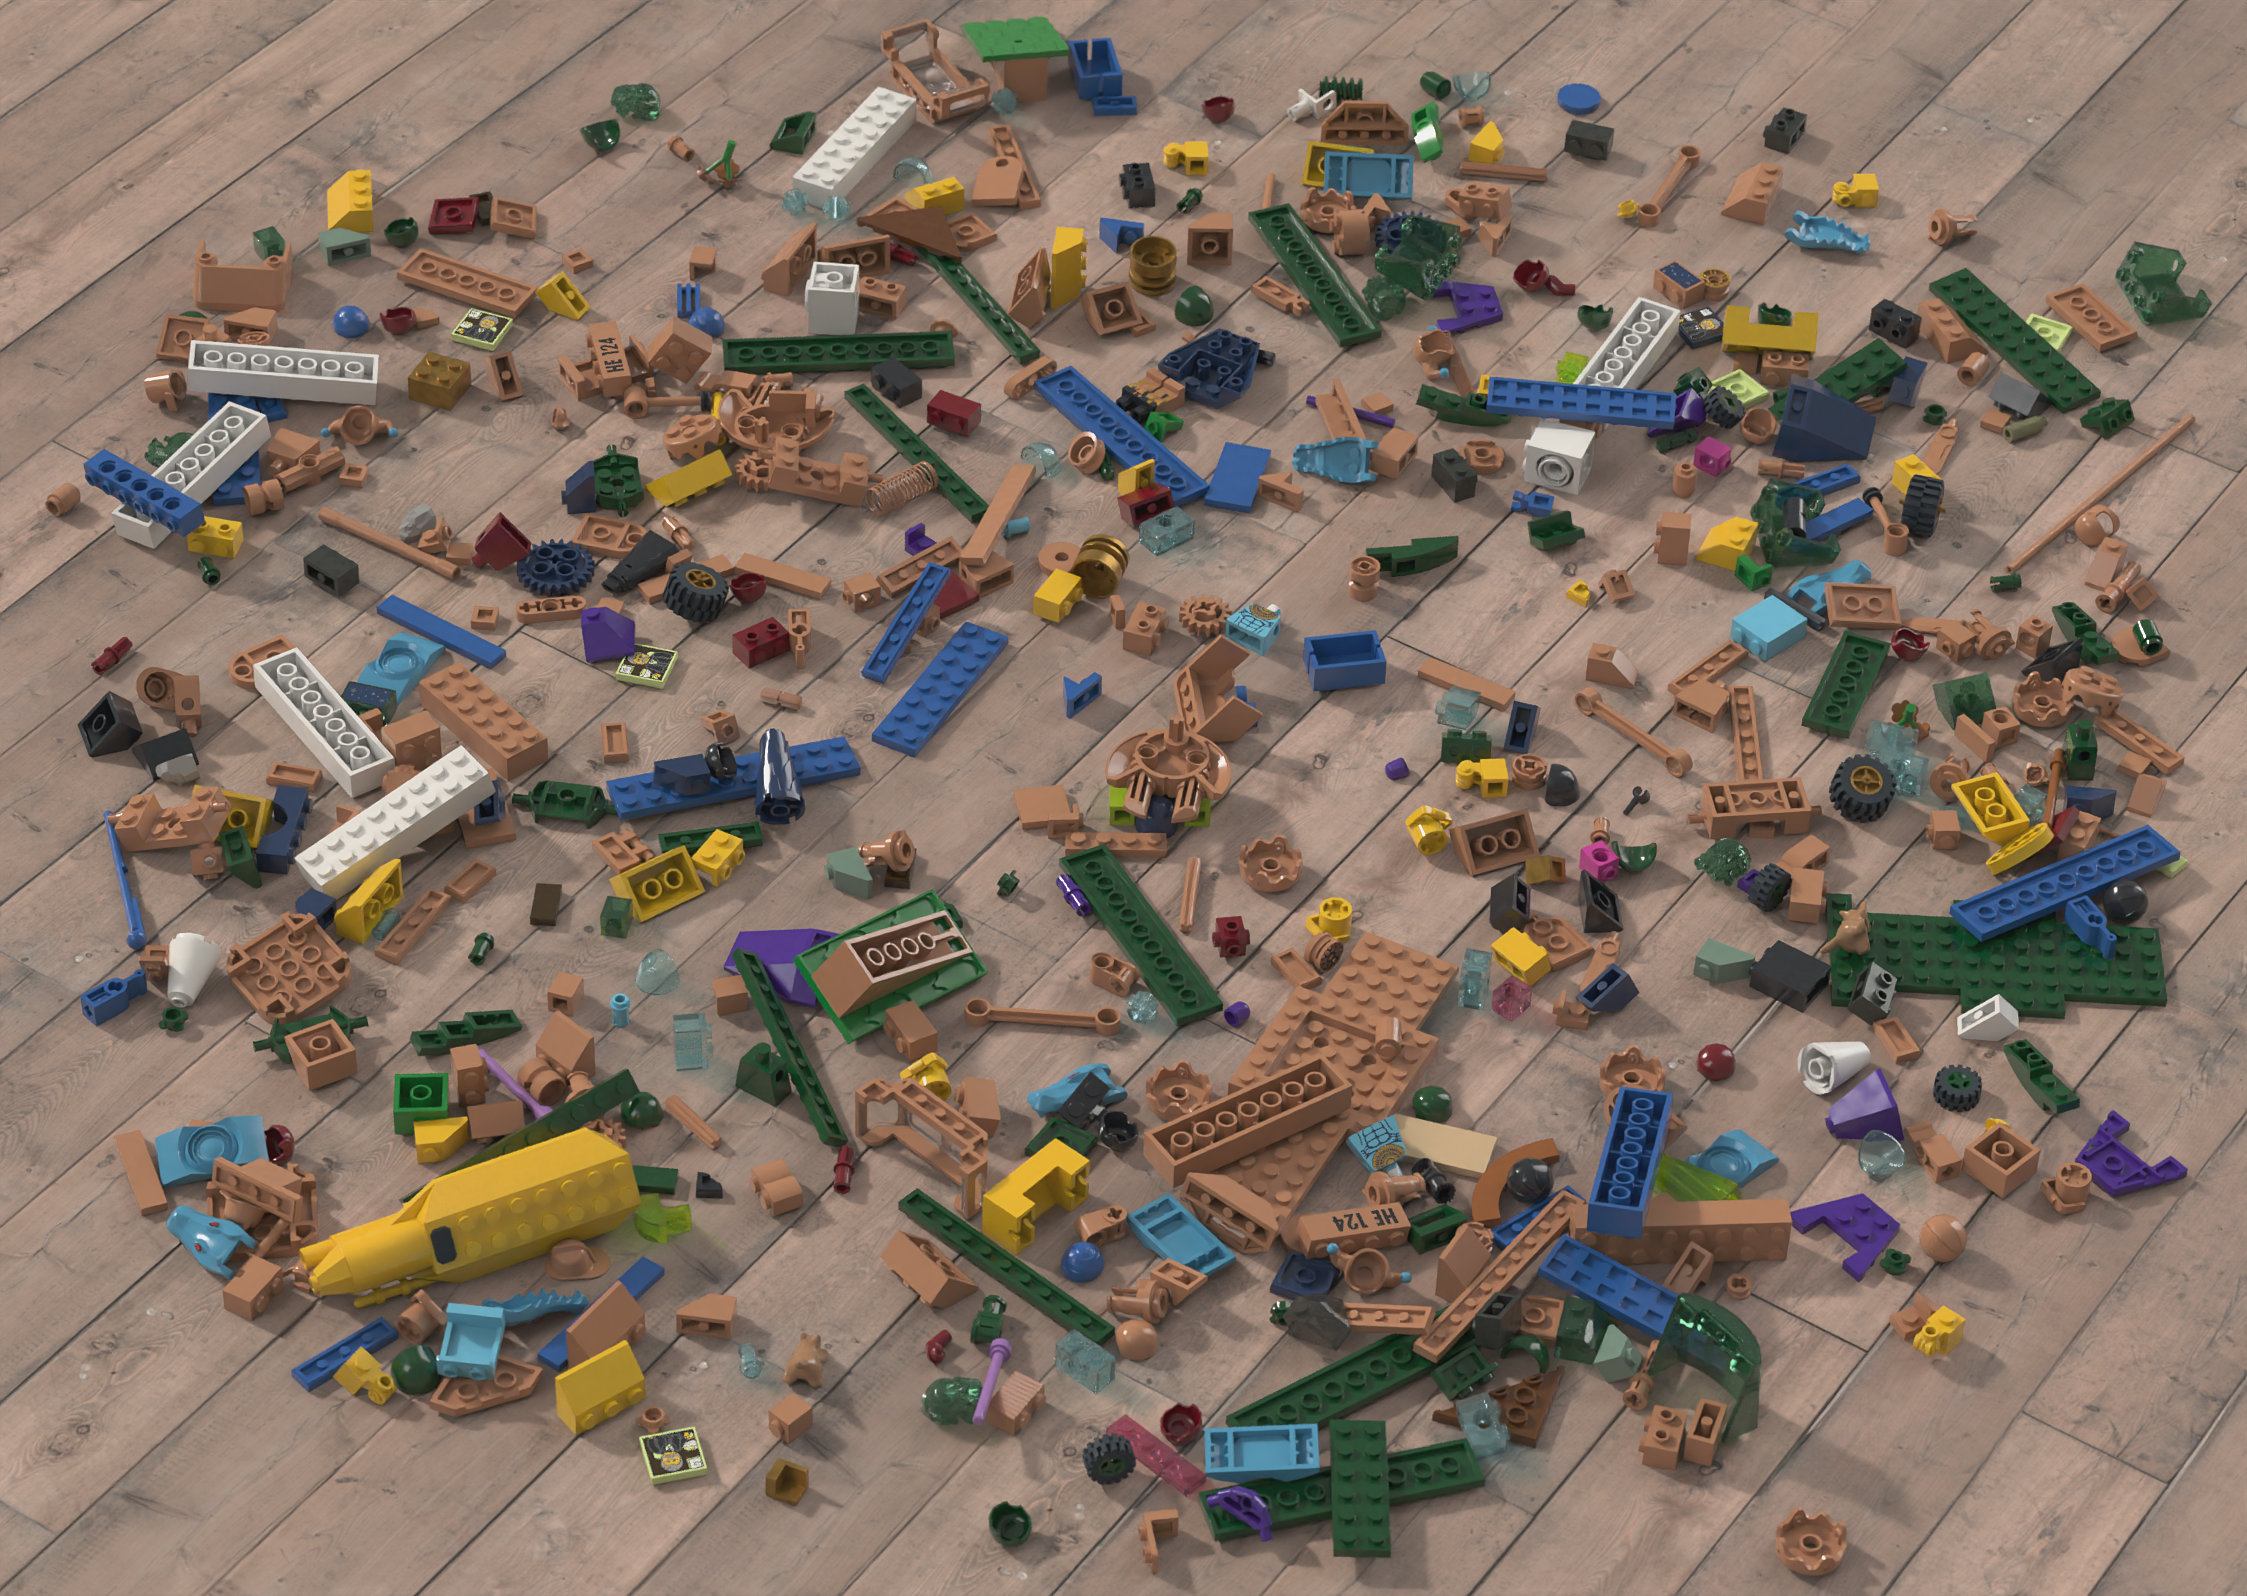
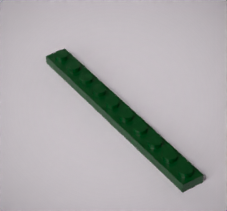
(983, 306)
(916, 451)
(789, 1048)
(557, 1122)
(1005, 1267)

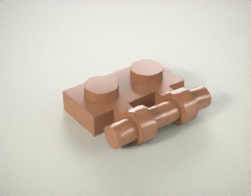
(617, 851)

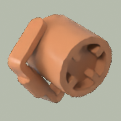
(166, 387)
(2070, 1188)
(420, 1319)

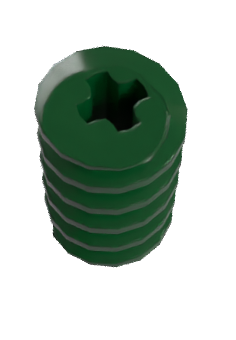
(1343, 90)

